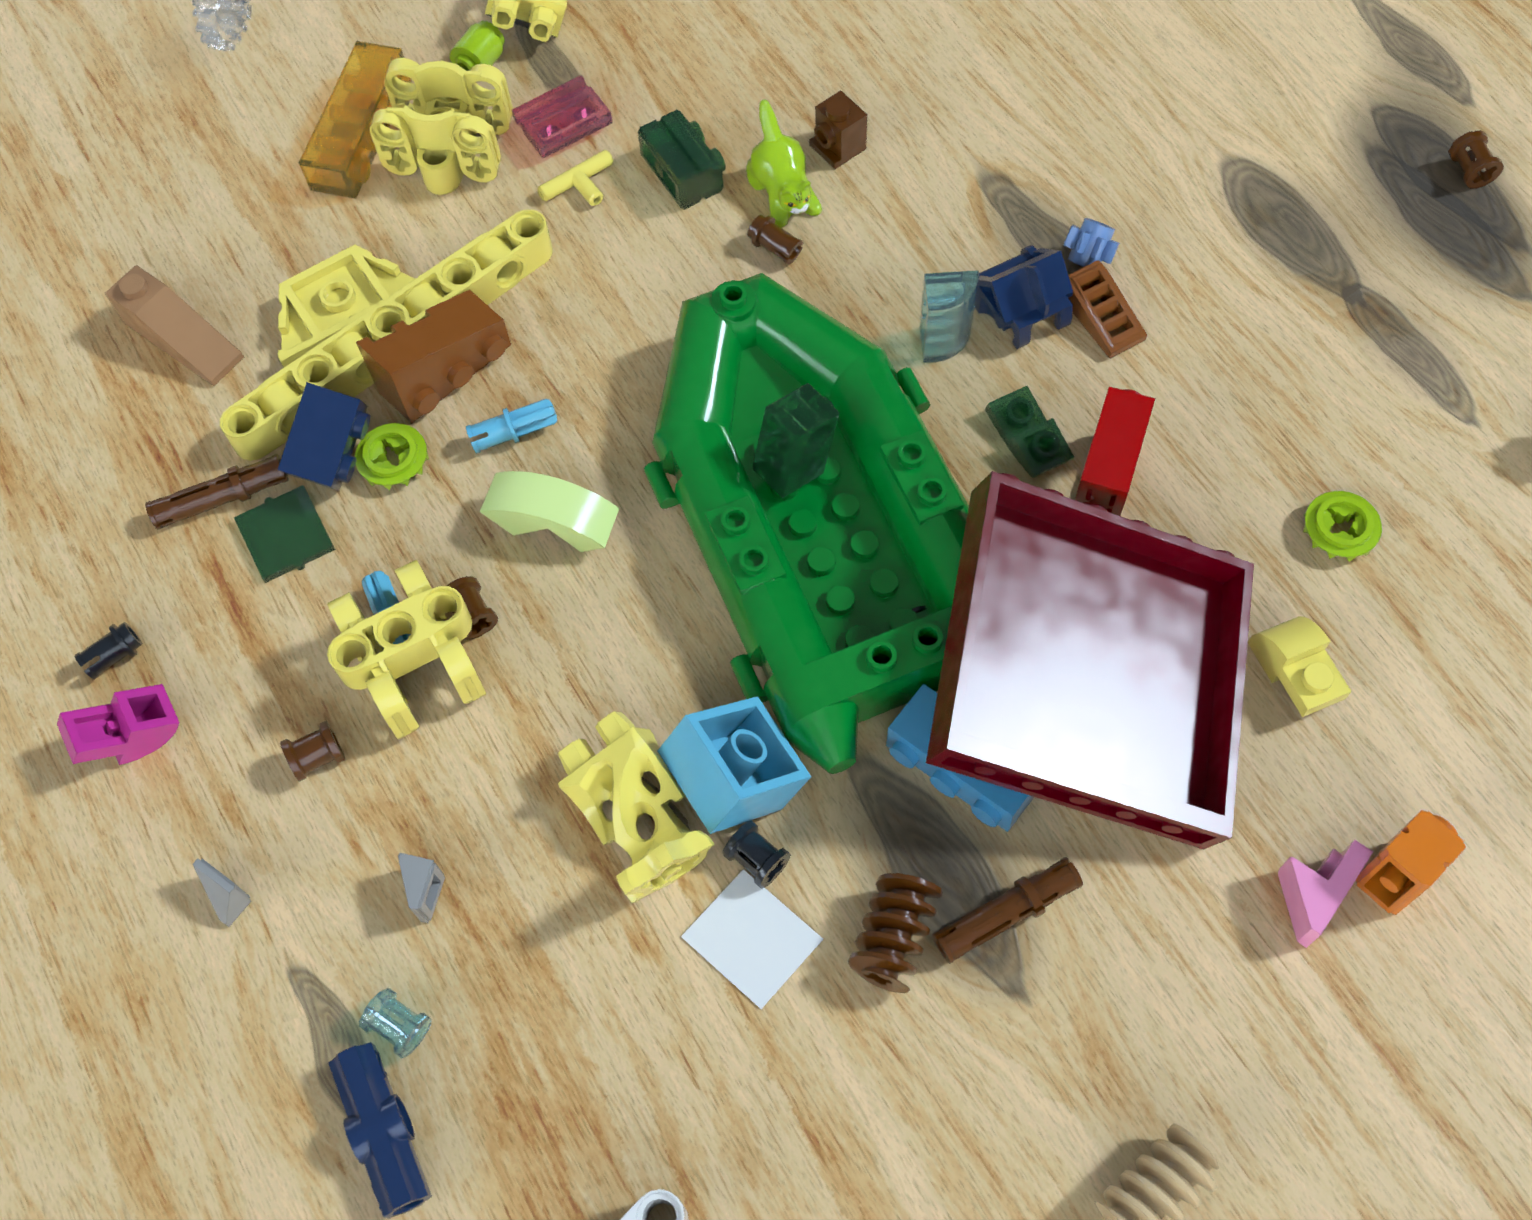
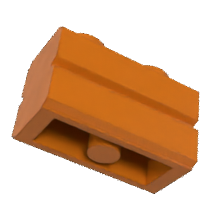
(1411, 862)

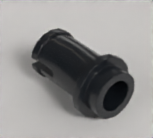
(110, 648)

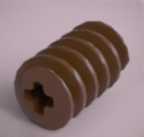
(891, 930)

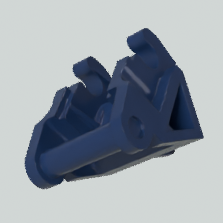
(1026, 292)

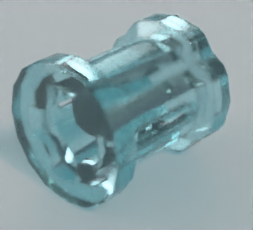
(395, 1022)

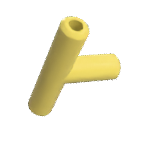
(579, 178)

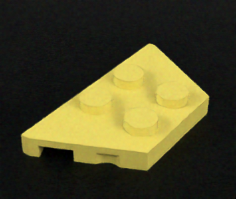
(331, 297)

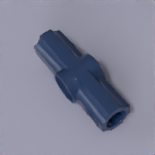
(379, 1130)

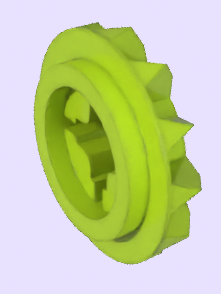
(401, 439)
(1338, 508)

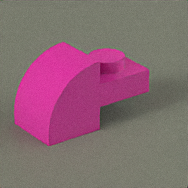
(127, 728)

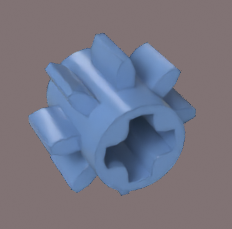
(1091, 243)

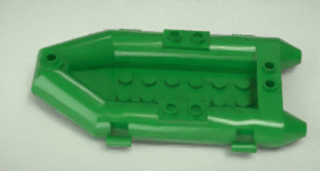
(838, 565)

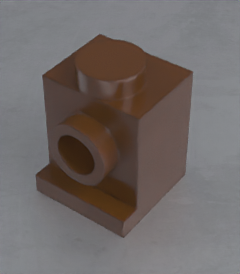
(839, 130)

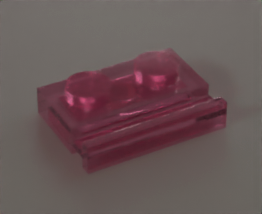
(562, 116)

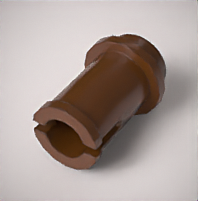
(775, 239)

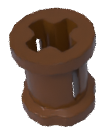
(1484, 159)
(482, 617)
(312, 751)

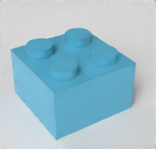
(733, 763)

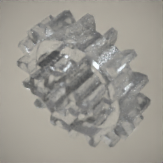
(221, 22)

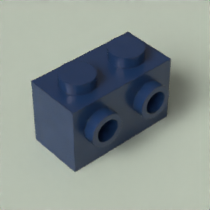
(324, 437)

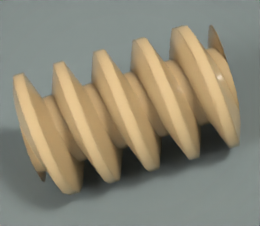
(1162, 1180)

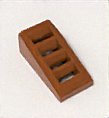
(1096, 283)

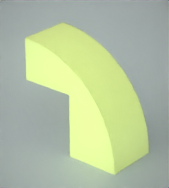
(536, 502)

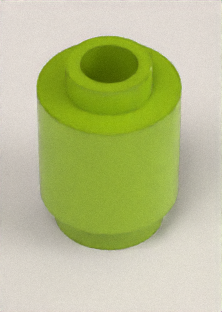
(478, 45)

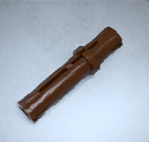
(231, 486)
(1017, 904)

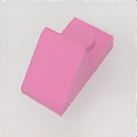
(1317, 895)

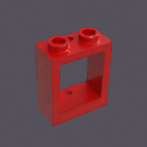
(1115, 449)

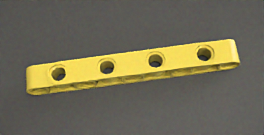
(485, 266)

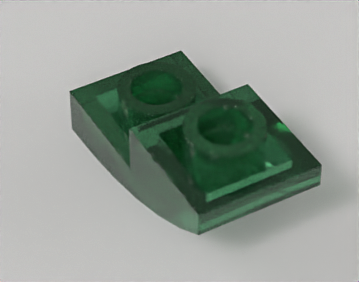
(1027, 433)

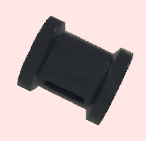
(756, 854)

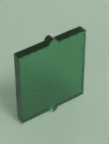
(284, 533)

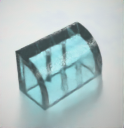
(947, 313)

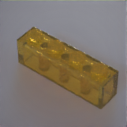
(341, 145)

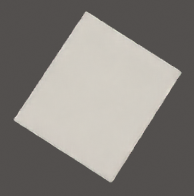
(752, 938)

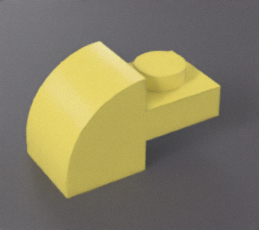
(1298, 658)

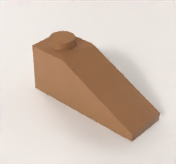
(172, 325)

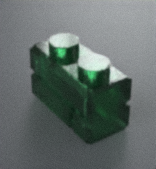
(681, 158)

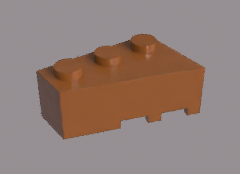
(436, 354)

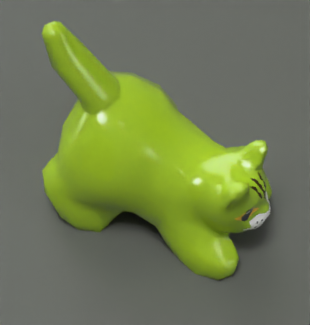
(780, 169)

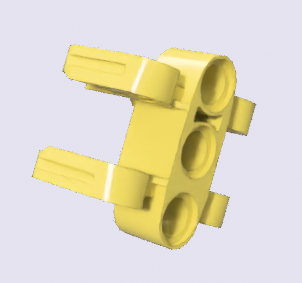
(442, 122)
(383, 662)

